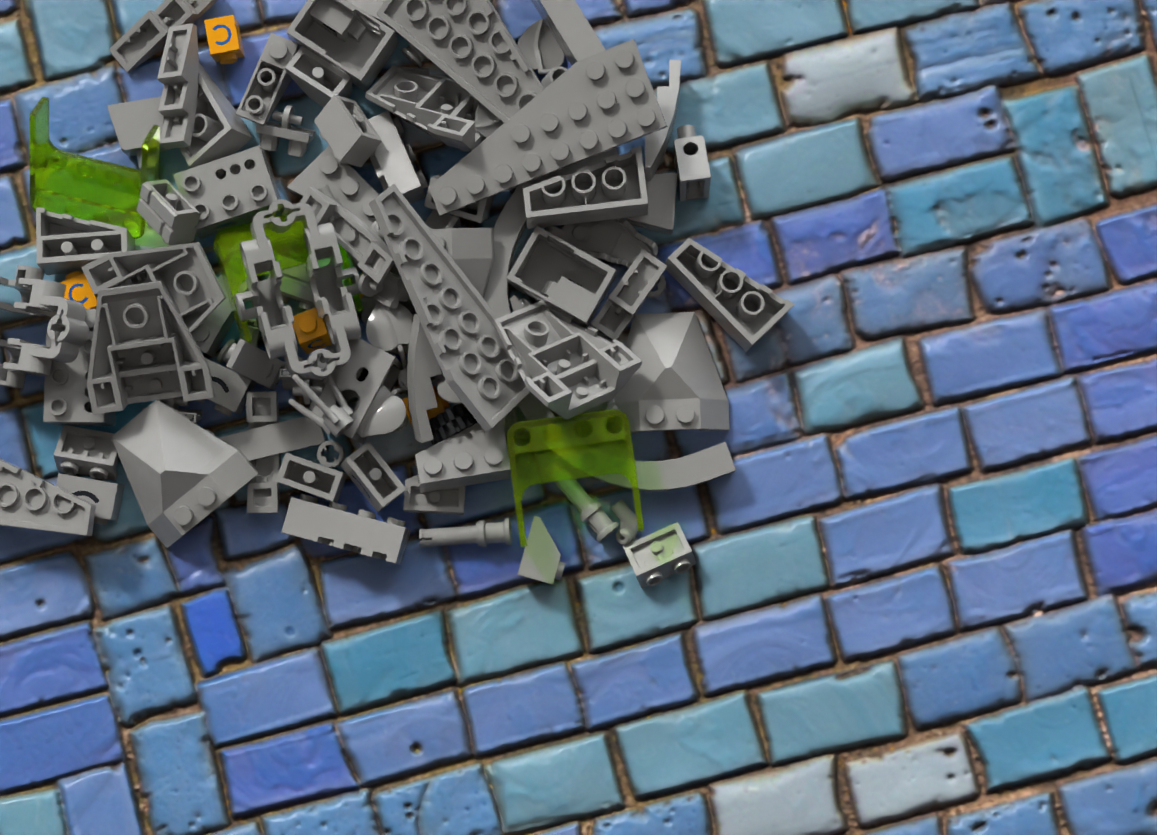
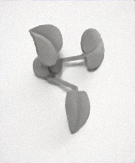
(542, 54)
(387, 330)

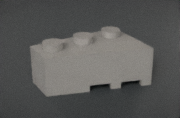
(394, 160)

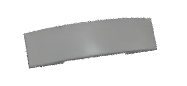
(352, 235)
(277, 438)
(263, 490)

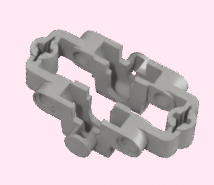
(329, 295)
(65, 327)

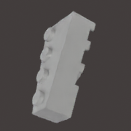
(590, 193)
(726, 293)
(346, 530)

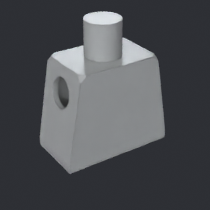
(133, 122)
(691, 164)
(661, 204)

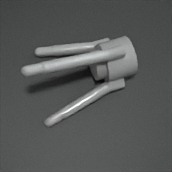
(336, 419)

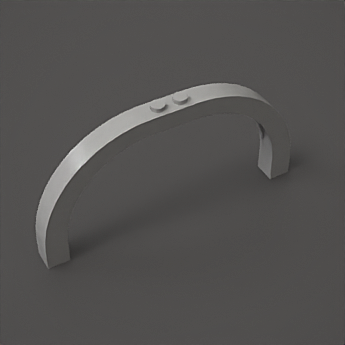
(651, 475)

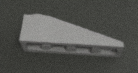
(215, 327)

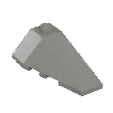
(216, 126)

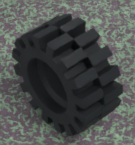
(451, 422)

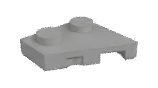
(442, 501)

